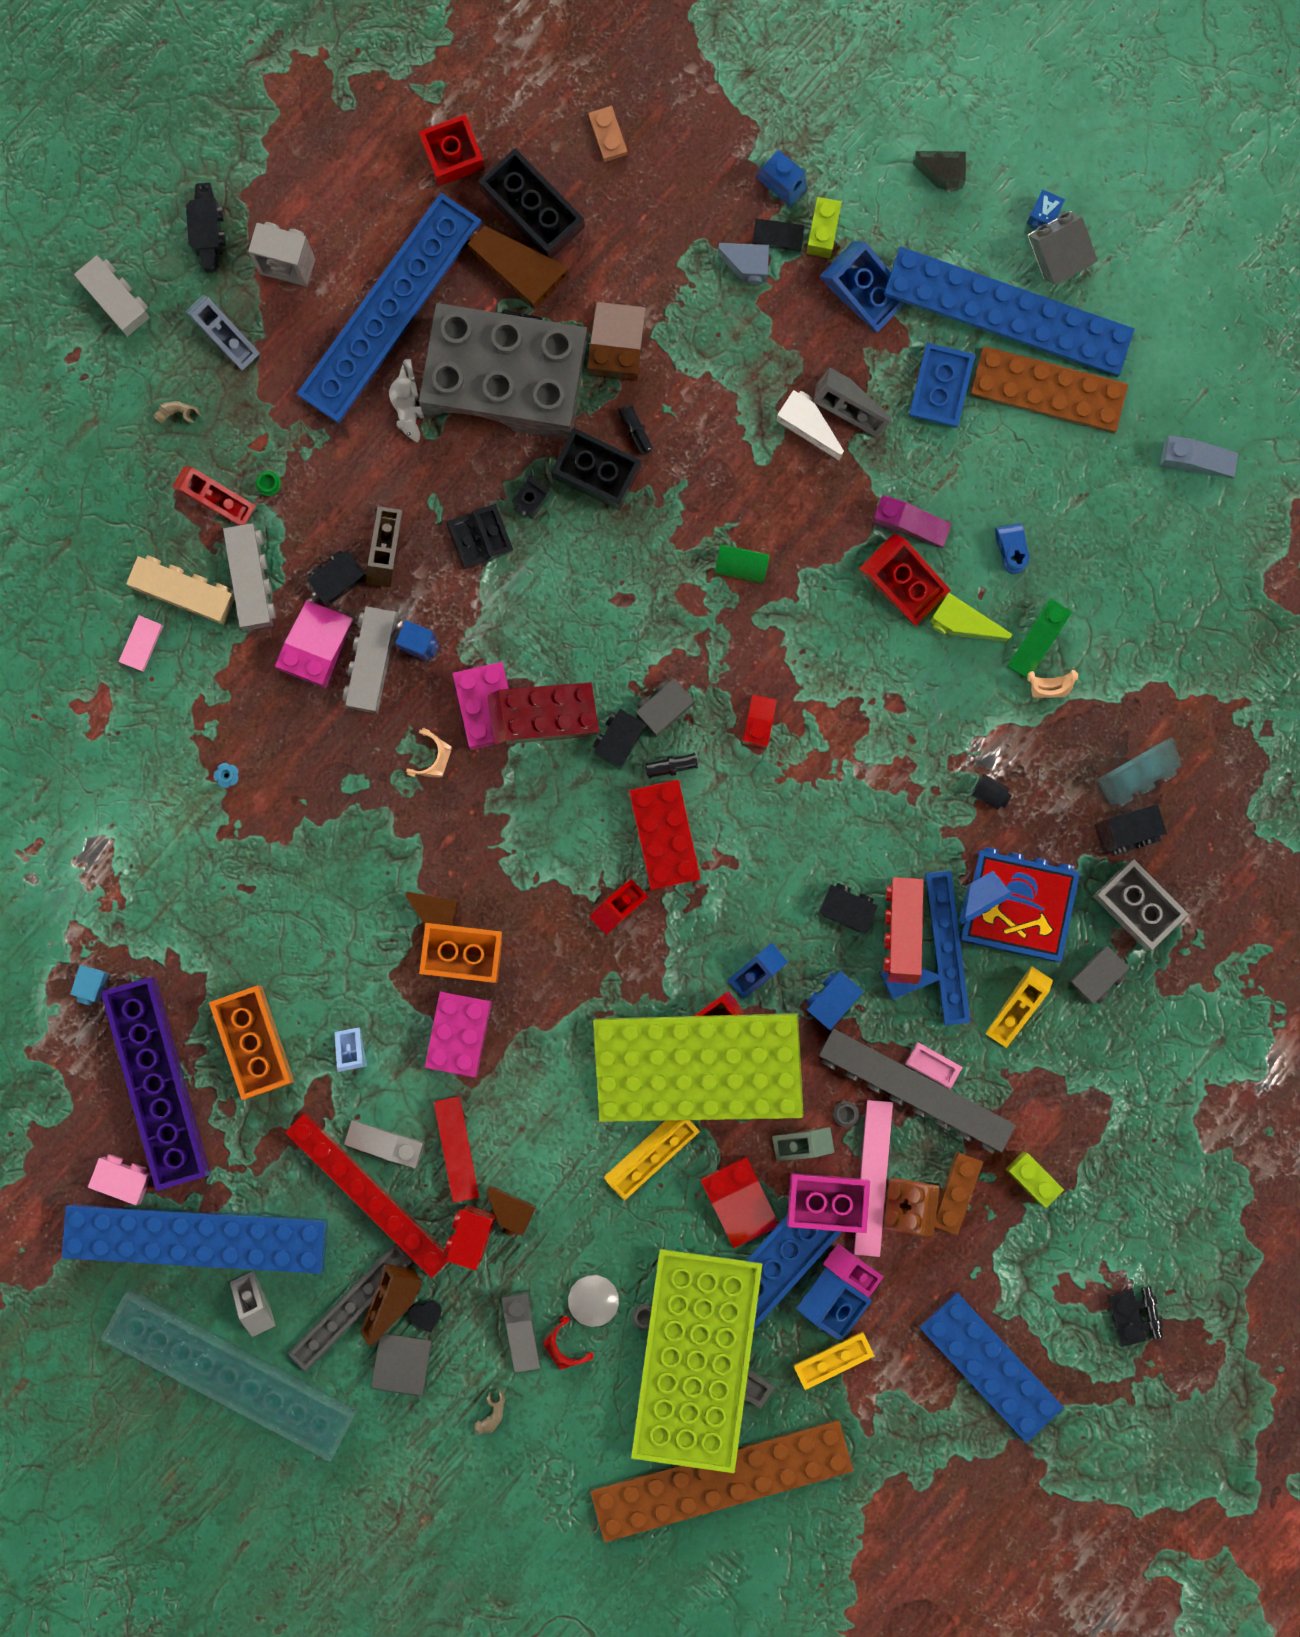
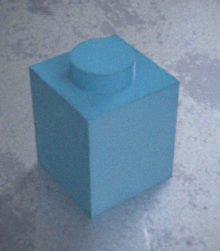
(89, 984)

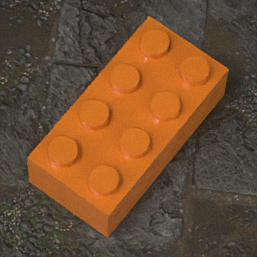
(251, 1042)

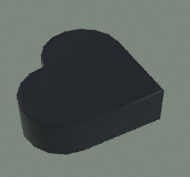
(425, 1315)

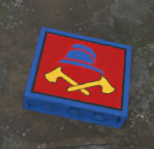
(1035, 916)

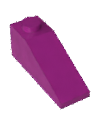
(910, 521)

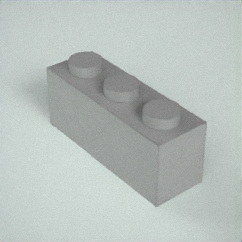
(113, 295)

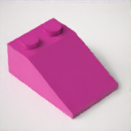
(314, 644)

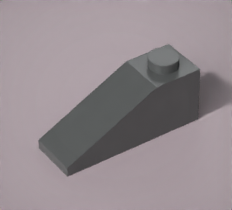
(850, 402)
(521, 1331)

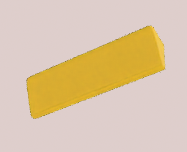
(650, 1156)

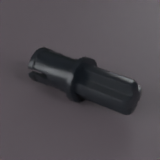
(636, 430)

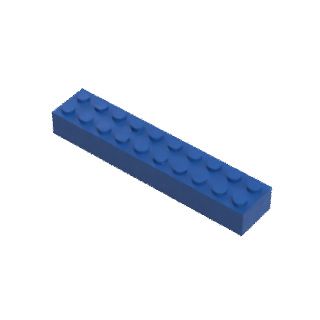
(195, 1238)

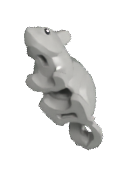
(403, 397)

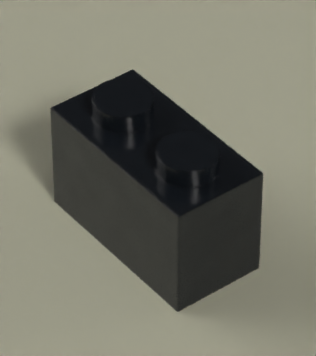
(336, 577)
(619, 738)
(847, 908)

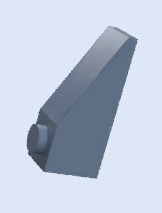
(222, 332)
(1198, 457)

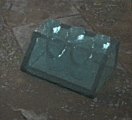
(1141, 773)

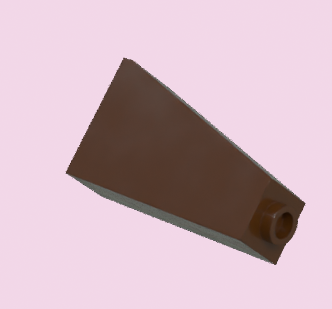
(518, 266)

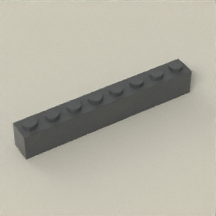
(916, 1090)

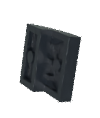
(479, 536)

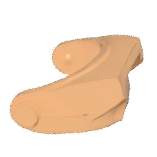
(1065, 682)
(439, 765)

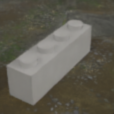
(248, 577)
(371, 659)

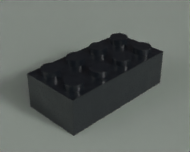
(531, 204)

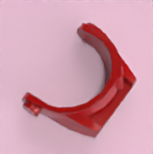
(551, 1347)

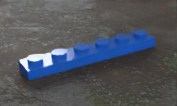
(947, 948)

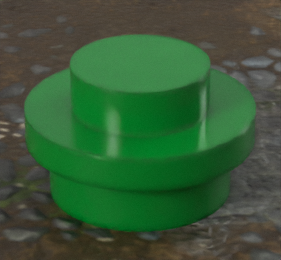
(268, 483)

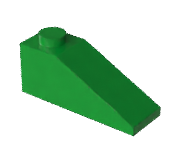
(1039, 638)

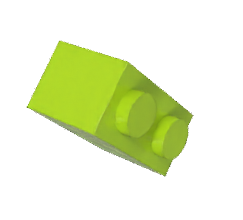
(823, 227)
(1034, 1179)

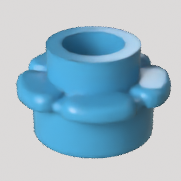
(231, 780)

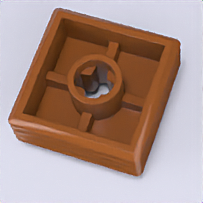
(911, 1207)

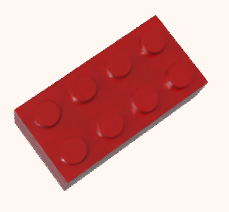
(664, 835)

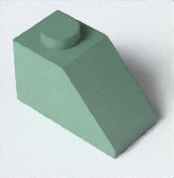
(803, 1144)

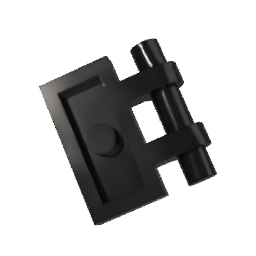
(1127, 1317)

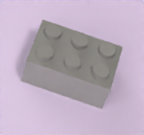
(282, 253)
(1140, 905)

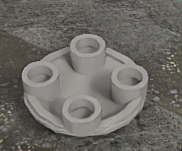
(593, 1300)

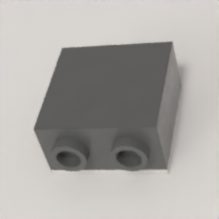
(1062, 247)

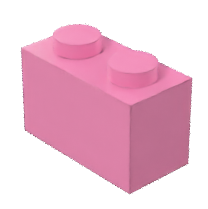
(120, 1180)

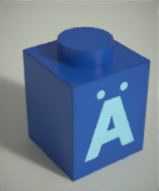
(1045, 209)

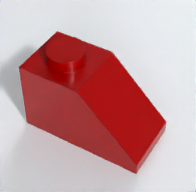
(759, 722)
(618, 906)

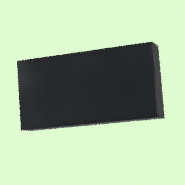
(778, 234)

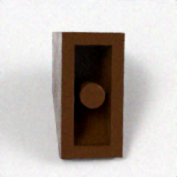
(433, 909)
(510, 1211)

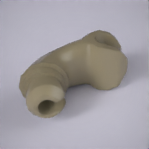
(169, 408)
(490, 1424)

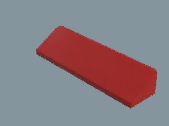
(456, 1149)

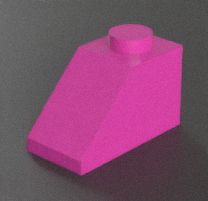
(853, 1270)

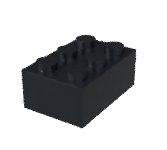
(596, 468)
(1131, 830)

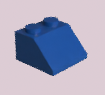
(833, 1305)

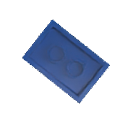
(941, 385)

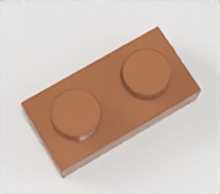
(607, 133)

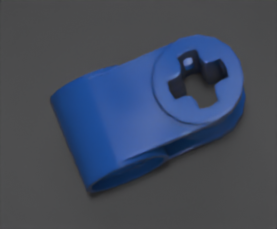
(1012, 543)

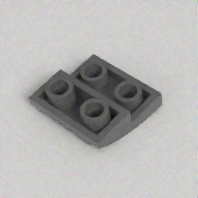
(401, 1365)

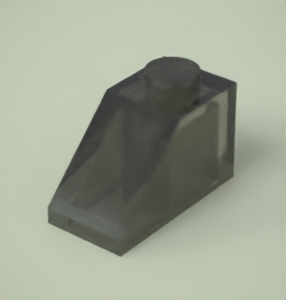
(942, 168)

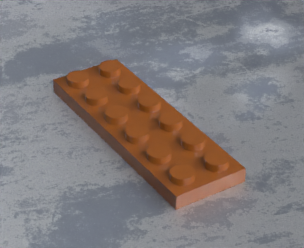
(1049, 389)

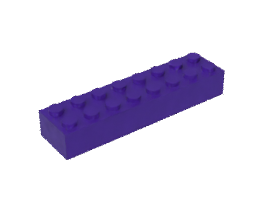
(155, 1083)

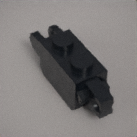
(204, 226)

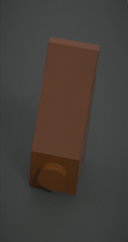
(392, 1298)

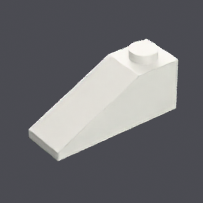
(805, 419)

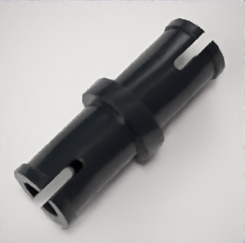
(671, 765)

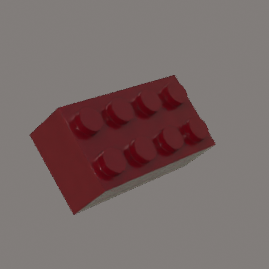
(542, 713)

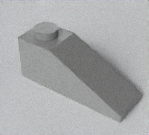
(384, 1144)

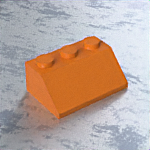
(461, 952)

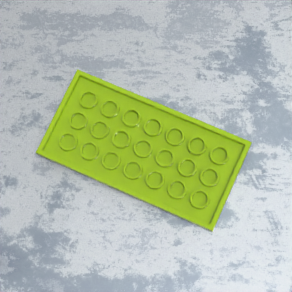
(698, 1067)
(696, 1361)

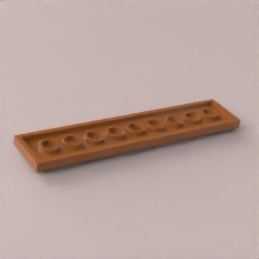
(690, 1492)

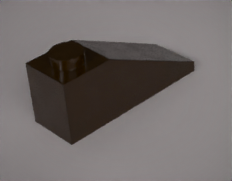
(384, 546)

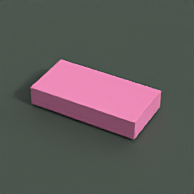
(141, 643)
(933, 1065)

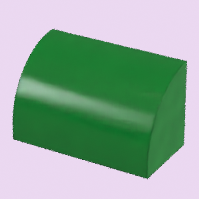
(741, 564)

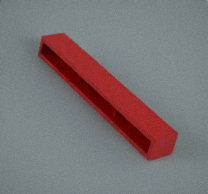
(368, 1194)

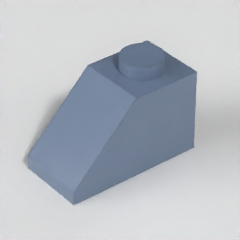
(746, 261)

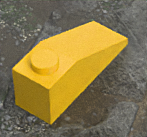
(1019, 1006)

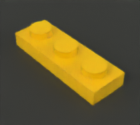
(833, 1360)

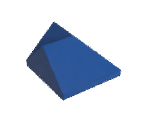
(983, 896)

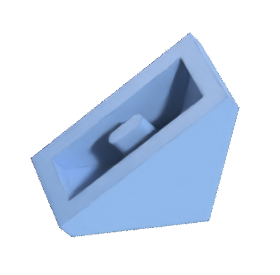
(349, 1049)

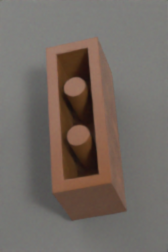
(957, 1192)

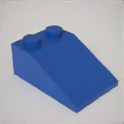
(860, 283)

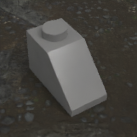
(252, 1304)

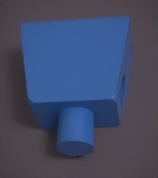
(782, 176)

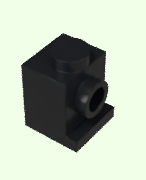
(540, 493)

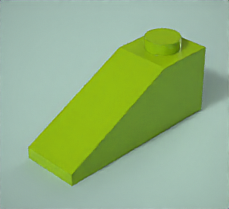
(964, 621)

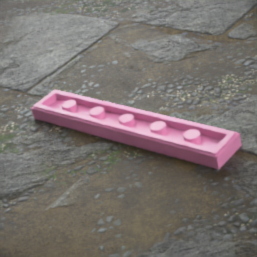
(874, 1168)

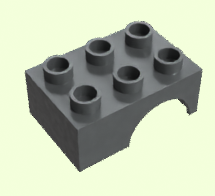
(504, 369)

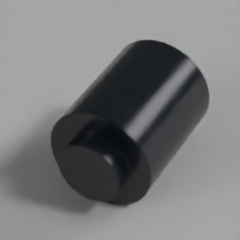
(991, 792)

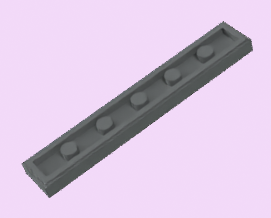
(345, 1311)

